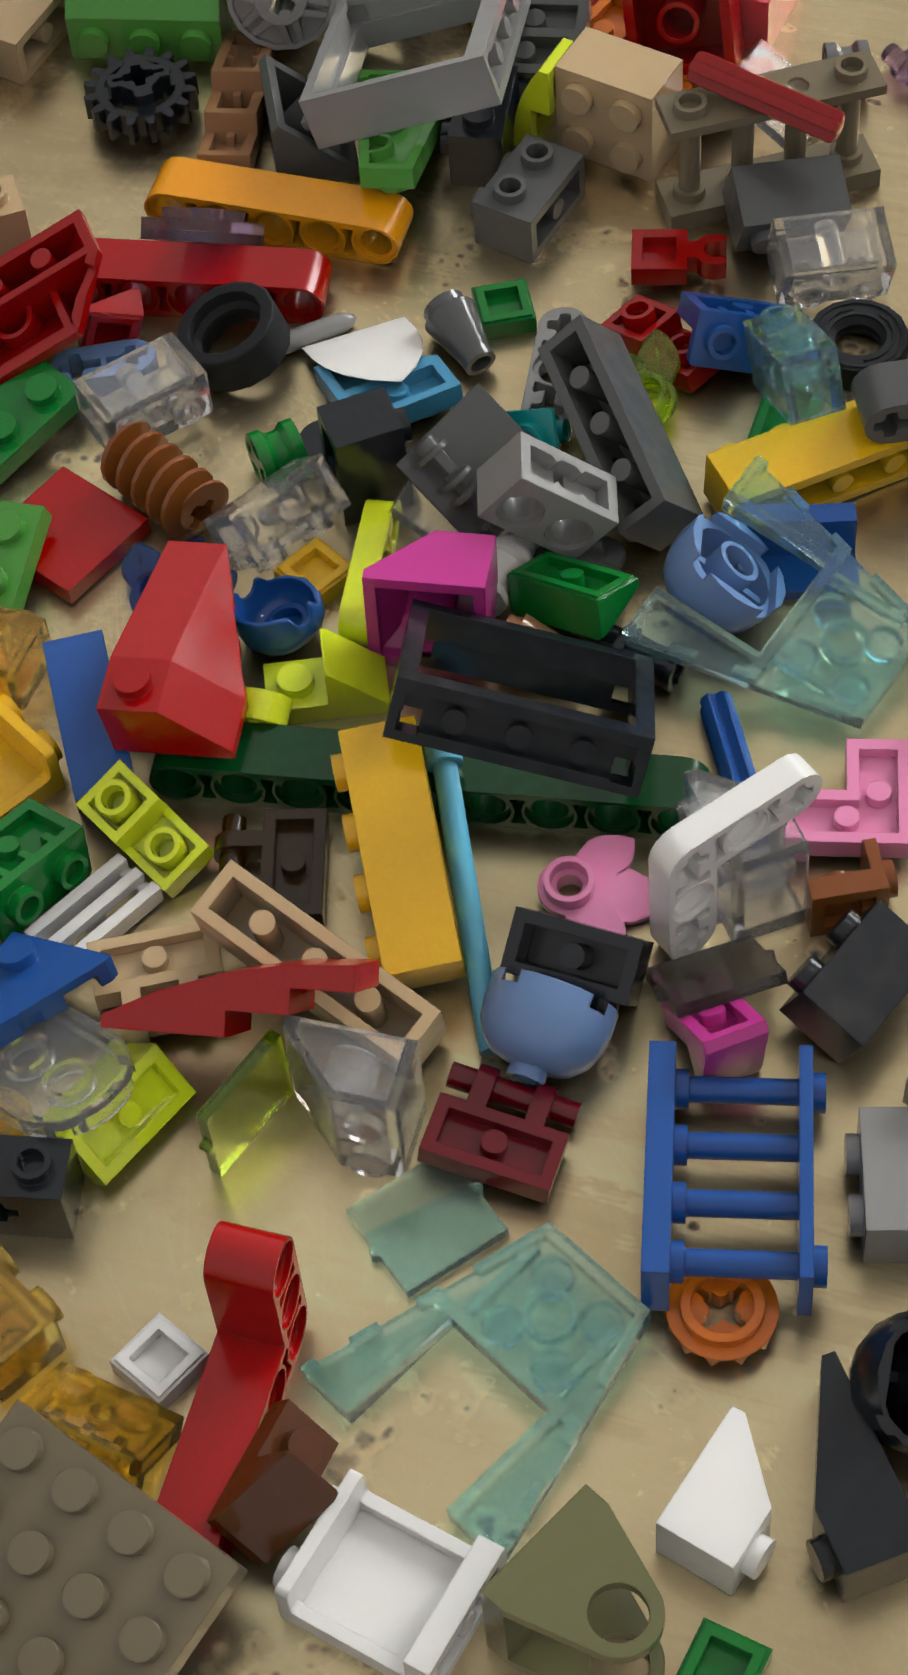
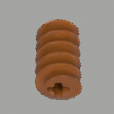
(162, 480)

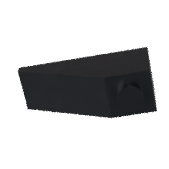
(857, 1497)

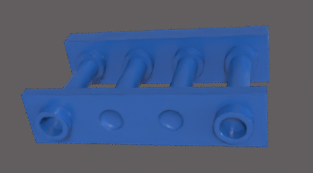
(670, 1202)

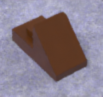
(276, 1484)

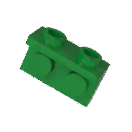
(39, 863)

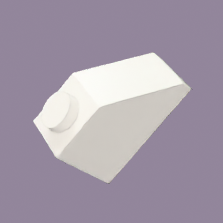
(720, 1511)

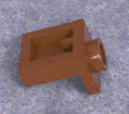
(841, 890)

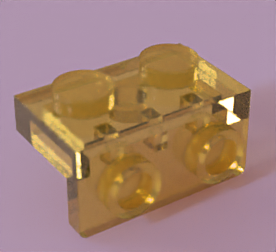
(107, 1420)

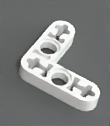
(688, 854)

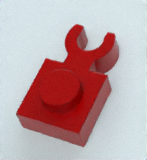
(668, 256)

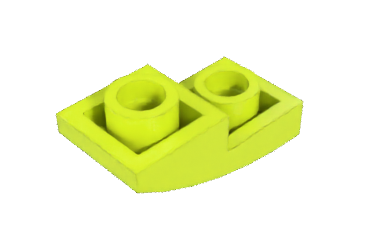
(146, 829)

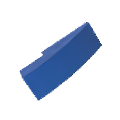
(76, 678)

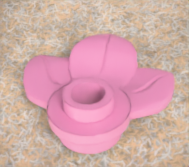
(610, 890)

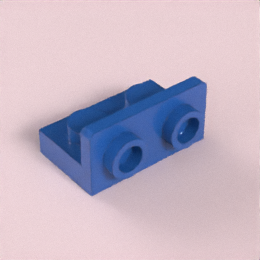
(718, 329)

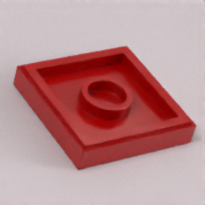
(85, 534)

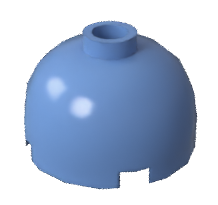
(721, 573)
(543, 1026)

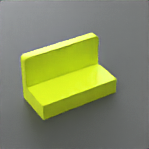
(155, 1099)

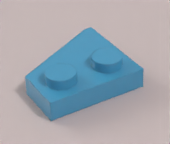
(422, 393)

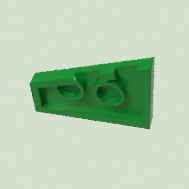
(31, 412)

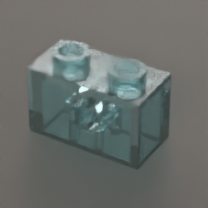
(794, 364)

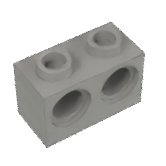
(547, 496)

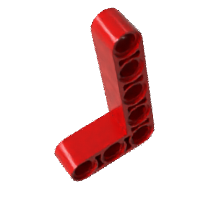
(260, 1329)

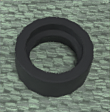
(220, 310)

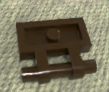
(290, 852)

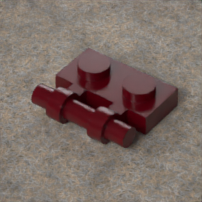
(494, 1145)

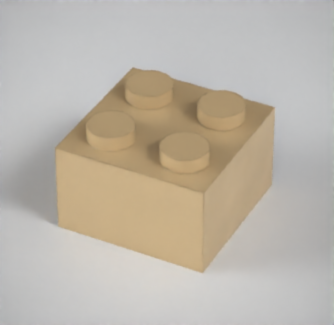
(609, 102)

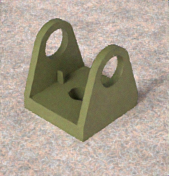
(572, 1595)

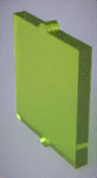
(245, 1103)

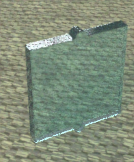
(426, 1225)

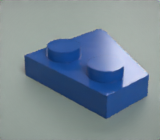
(38, 975)

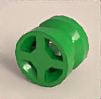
(274, 448)

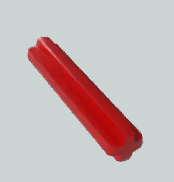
(766, 96)

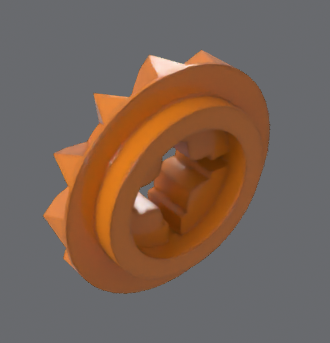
(755, 1313)

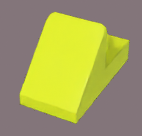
(334, 686)

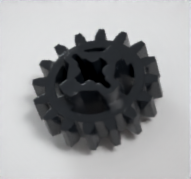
(141, 95)

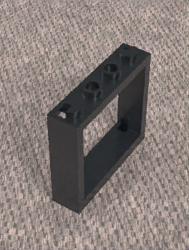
(515, 728)

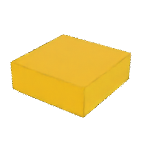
(320, 566)

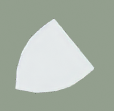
(373, 353)

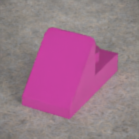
(722, 1039)

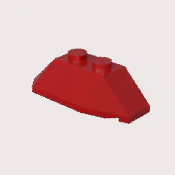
(46, 293)

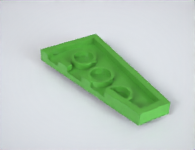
(397, 157)

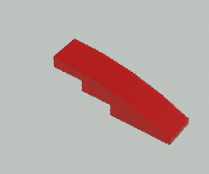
(225, 1001)

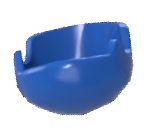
(279, 615)

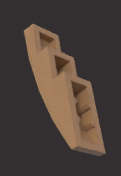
(236, 105)

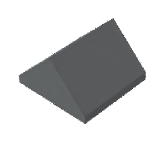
(291, 144)

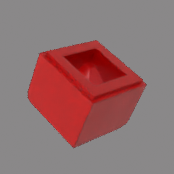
(114, 319)

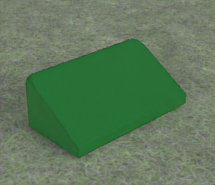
(570, 593)

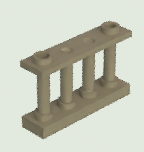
(696, 194)

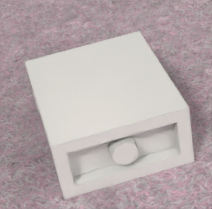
(386, 1584)

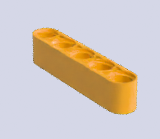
(295, 209)

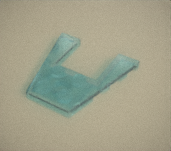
(834, 646)
(546, 1324)

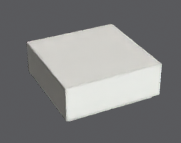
(160, 1361)

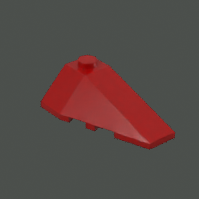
(178, 661)

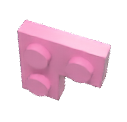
(867, 808)

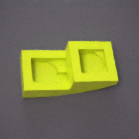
(538, 102)

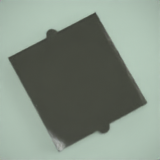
(715, 976)

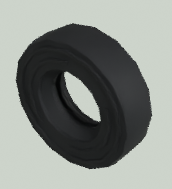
(867, 319)

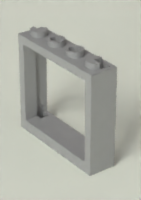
(345, 111)

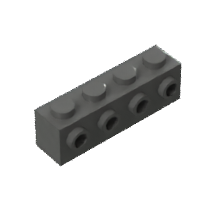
(620, 430)

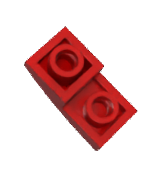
(643, 316)

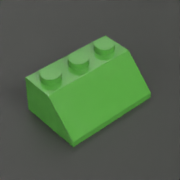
(111, 27)

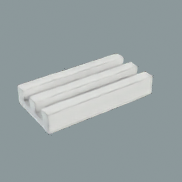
(92, 899)

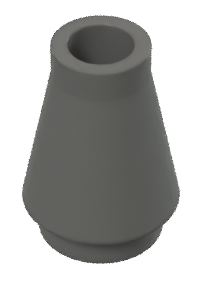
(458, 329)

